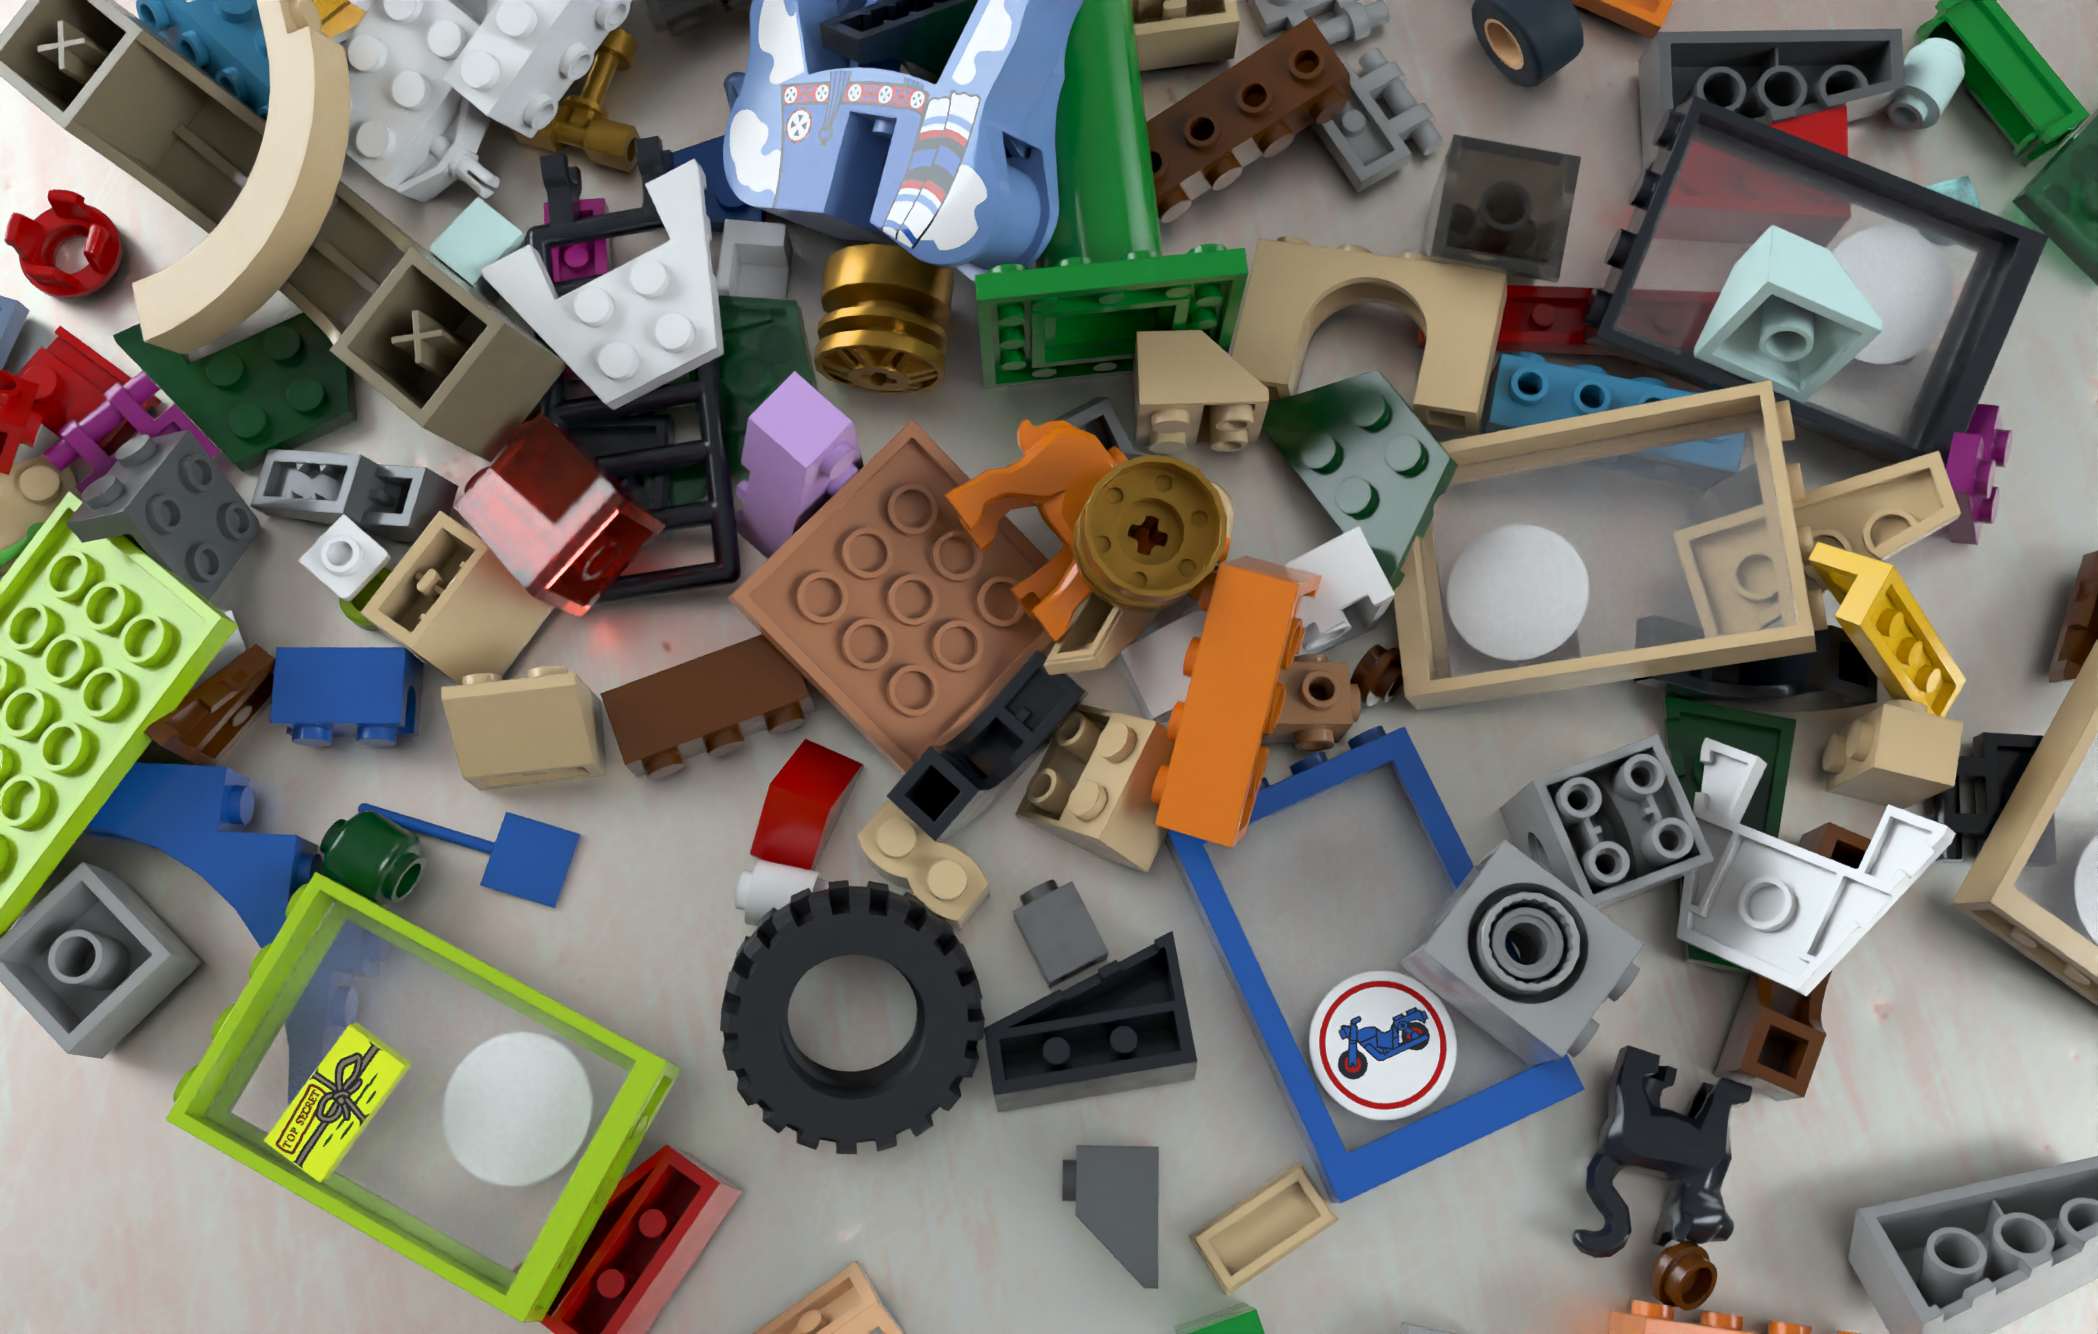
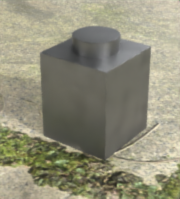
(1059, 931)

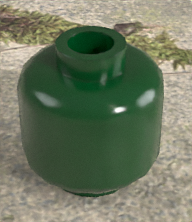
(372, 857)

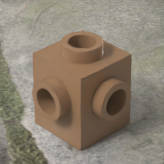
(1317, 704)

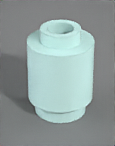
(1931, 79)

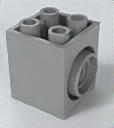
(1610, 824)
(1566, 948)

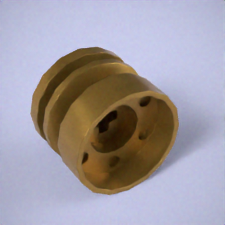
(883, 320)
(1182, 518)

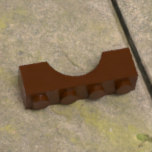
(1778, 1029)

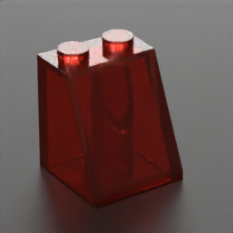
(557, 517)

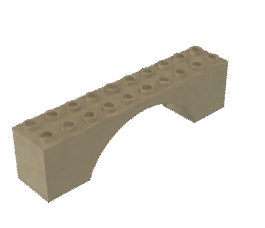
(363, 282)

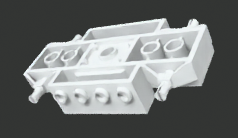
(441, 69)

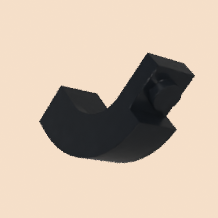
(1805, 682)
(971, 771)

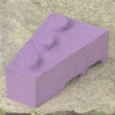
(797, 460)

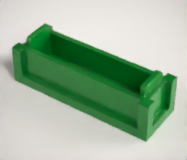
(2008, 76)

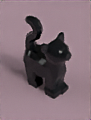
(1660, 1142)

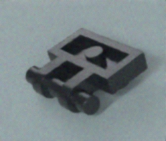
(1996, 770)

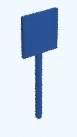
(524, 861)

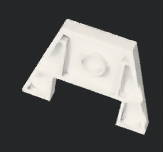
(640, 319)
(1778, 903)

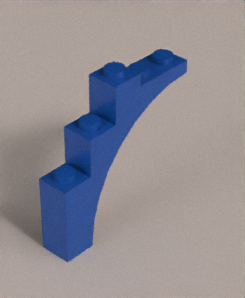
(200, 822)

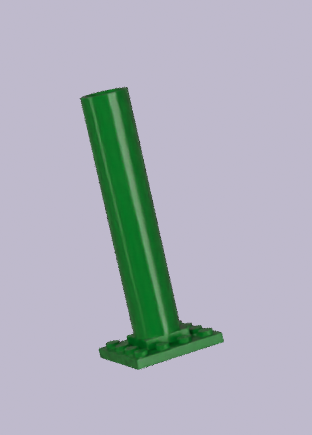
(1106, 256)

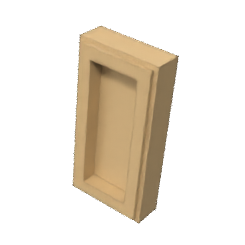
(1263, 1228)

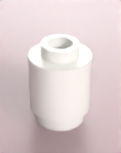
(772, 887)

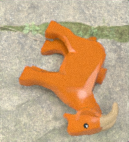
(1057, 478)

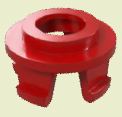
(41, 238)

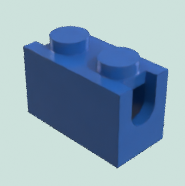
(347, 694)

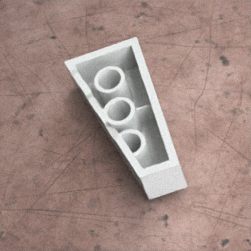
(1346, 605)

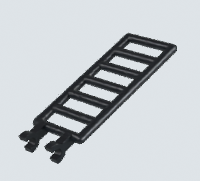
(566, 229)

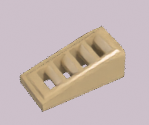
(1096, 636)

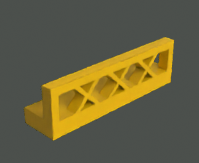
(1889, 628)

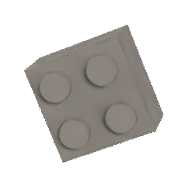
(92, 961)

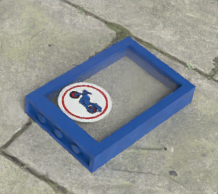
(1312, 936)

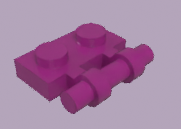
(121, 404)

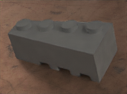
(1769, 74)

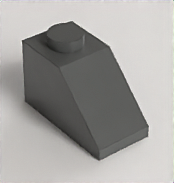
(1118, 1203)

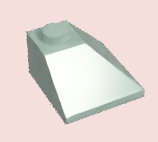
(1787, 317)

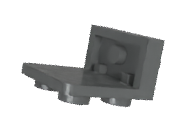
(173, 506)

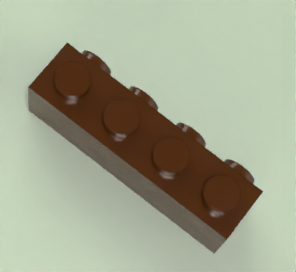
(1244, 115)

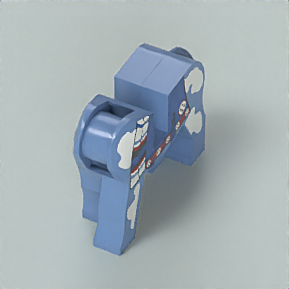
(887, 158)

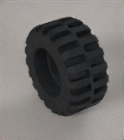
(868, 1102)

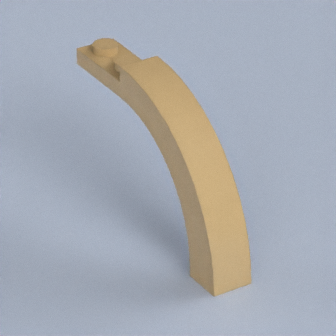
(279, 205)

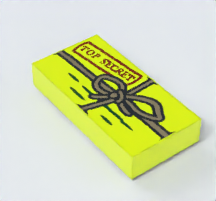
(338, 1102)

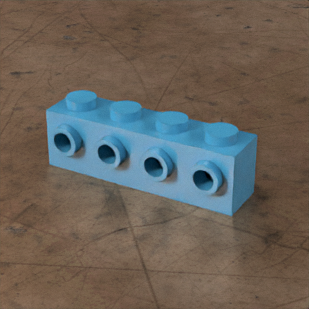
(1532, 391)

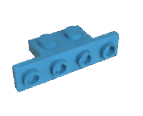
(220, 39)

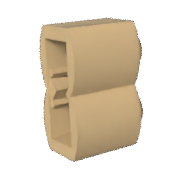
(934, 871)

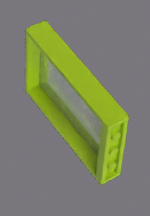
(490, 1141)

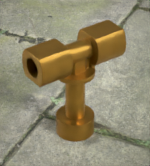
(584, 121)

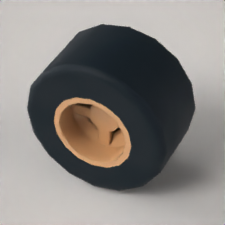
(1528, 36)

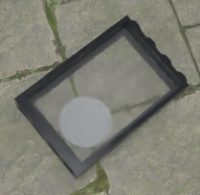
(1923, 261)

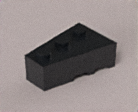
(1098, 1036)

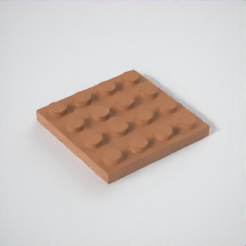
(897, 603)

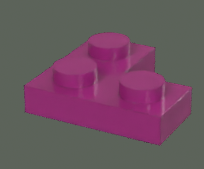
(1972, 472)

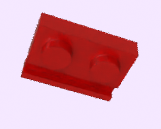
(73, 386)

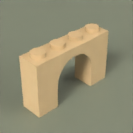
(1304, 284)

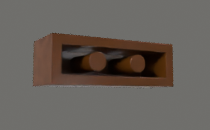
(706, 706)

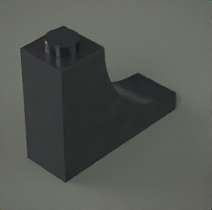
(912, 31)

